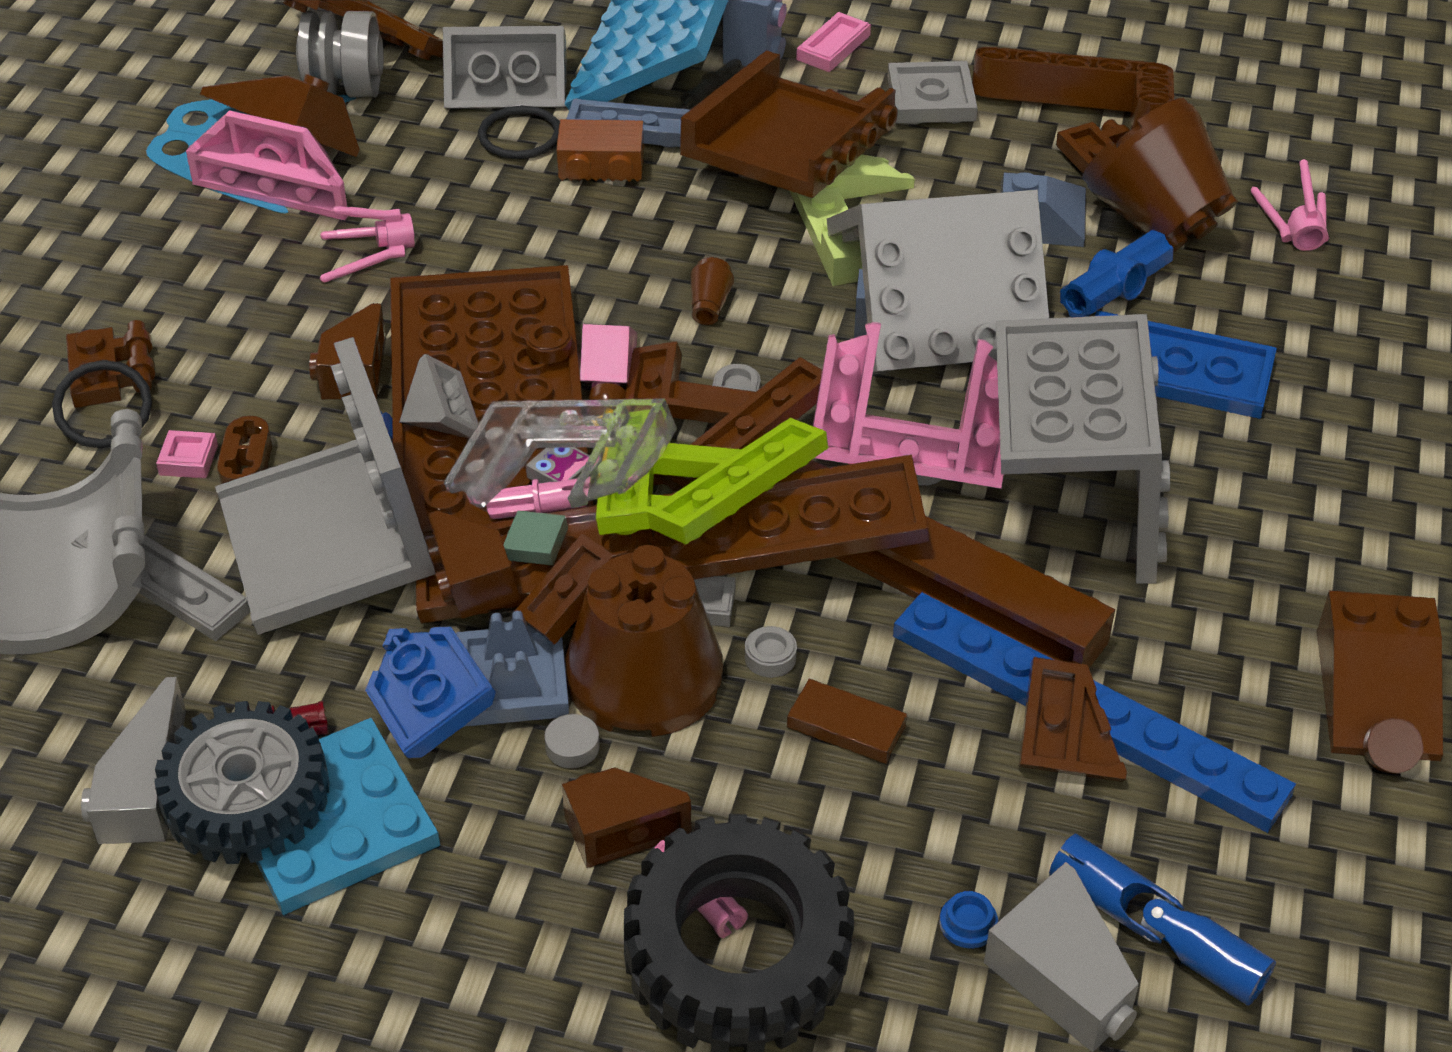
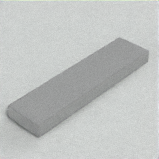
(186, 590)

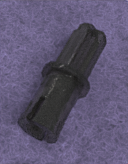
(710, 82)

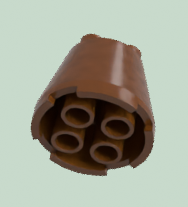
(1164, 175)
(643, 646)

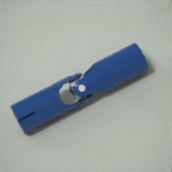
(1193, 938)

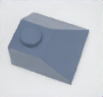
(1059, 206)

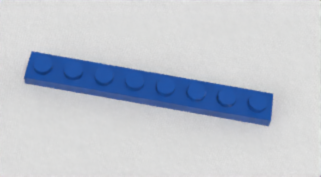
(1136, 731)

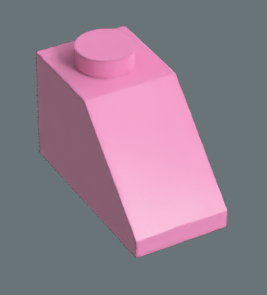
(606, 353)

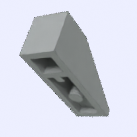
(123, 789)

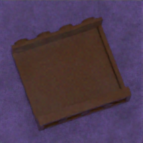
(782, 128)

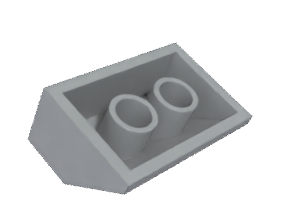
(504, 67)

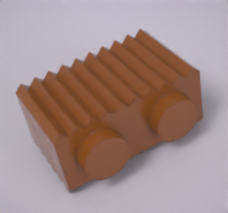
(600, 149)

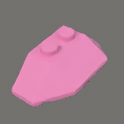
(267, 164)

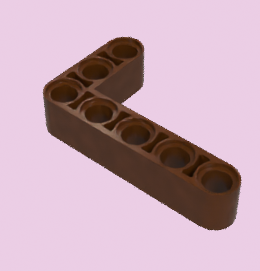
(1072, 80)

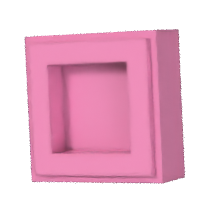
(187, 454)

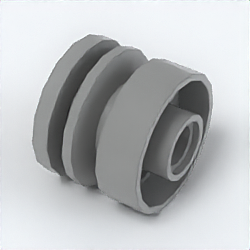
(344, 54)

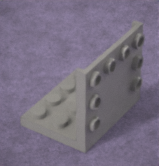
(946, 272)
(1082, 401)
(328, 521)

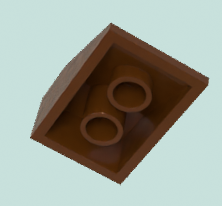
(1381, 664)

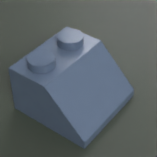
(752, 29)

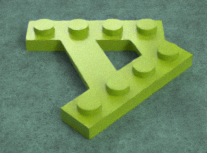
(723, 483)

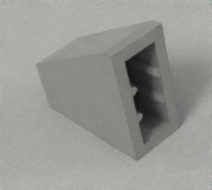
(1065, 960)

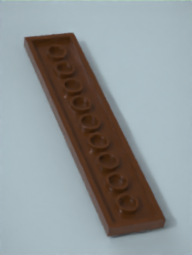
(794, 522)

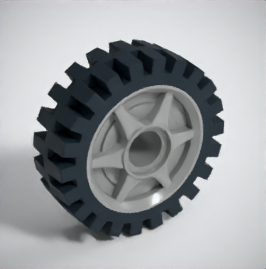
(242, 782)

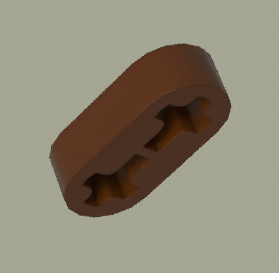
(234, 454)

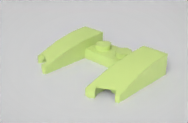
(865, 177)

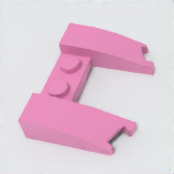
(937, 451)

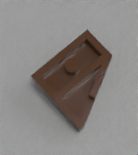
(1066, 725)

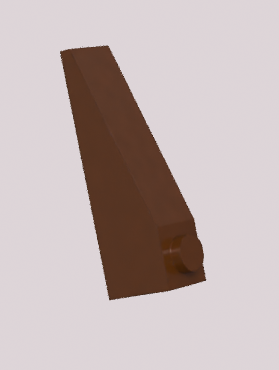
(293, 103)

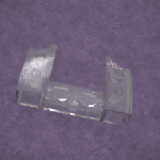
(624, 434)

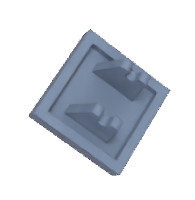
(522, 670)

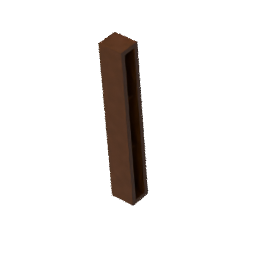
(993, 591)

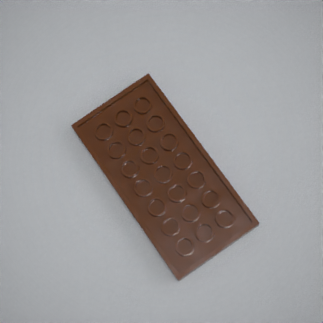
(479, 329)

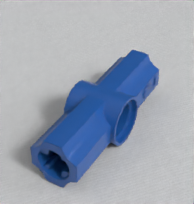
(1116, 274)

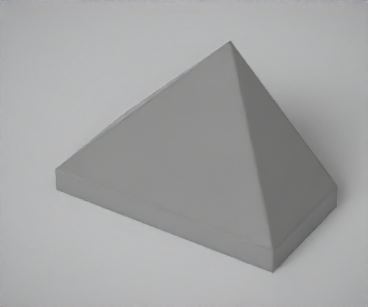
(439, 400)

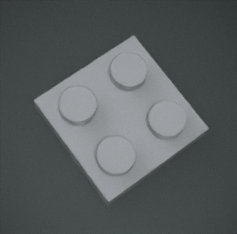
(933, 92)

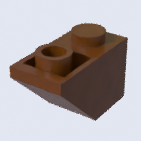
(474, 564)

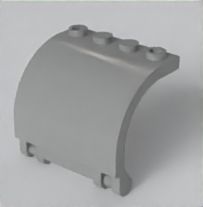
(64, 593)

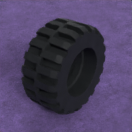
(750, 864)

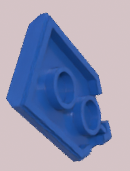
(427, 688)

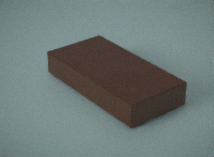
(847, 720)

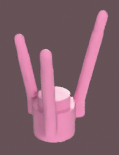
(1306, 223)
(392, 232)

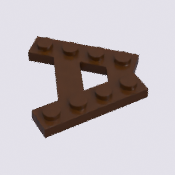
(392, 26)
(737, 414)

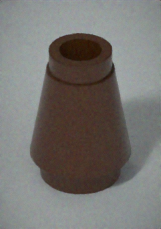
(709, 289)

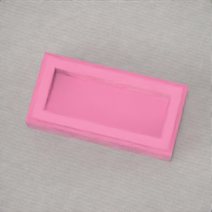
(833, 42)

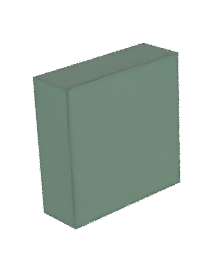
(535, 537)

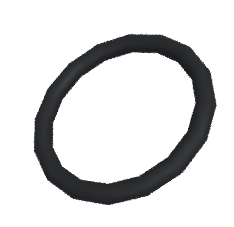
(523, 154)
(91, 367)

